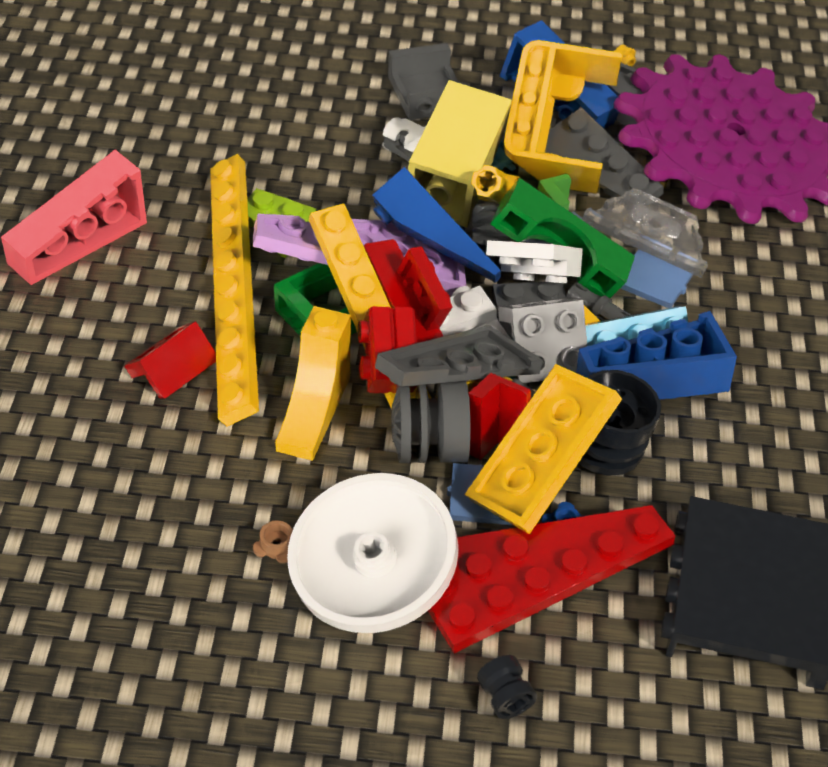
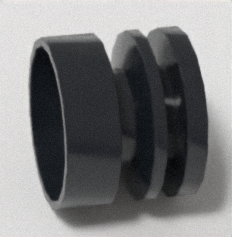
(627, 432)

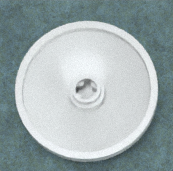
(373, 553)

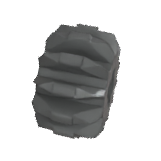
(483, 230)

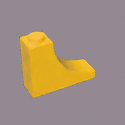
(319, 382)

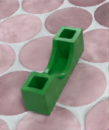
(530, 214)

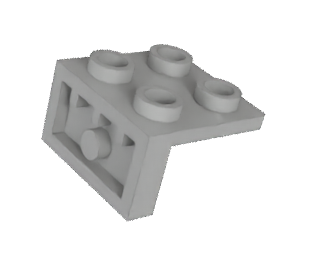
(548, 330)

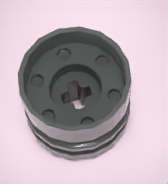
(432, 421)

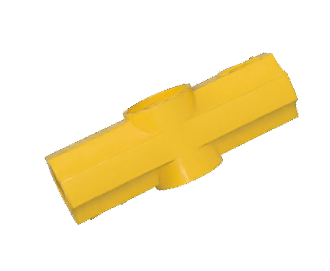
(492, 183)

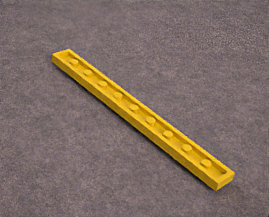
(233, 293)

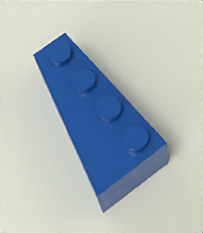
(595, 99)
(673, 361)

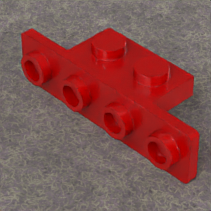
(411, 283)

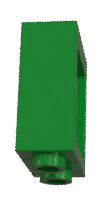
(296, 291)

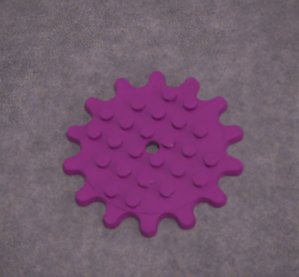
(728, 137)

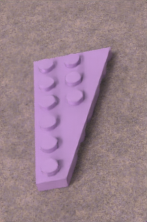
(296, 238)

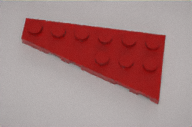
(517, 574)

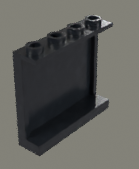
(750, 586)

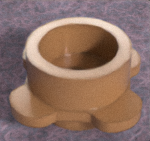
(270, 533)

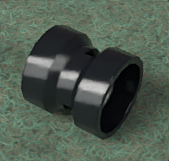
(508, 690)

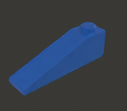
(421, 217)

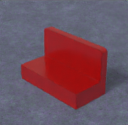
(174, 359)
(493, 411)

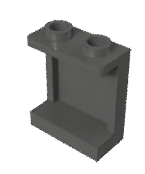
(420, 77)

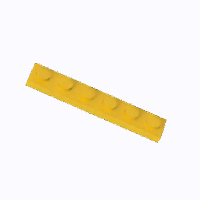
(349, 265)

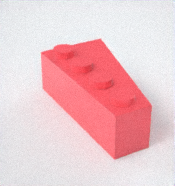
(78, 219)

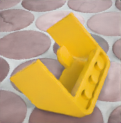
(546, 74)

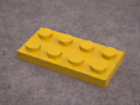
(543, 447)

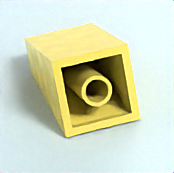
(458, 142)

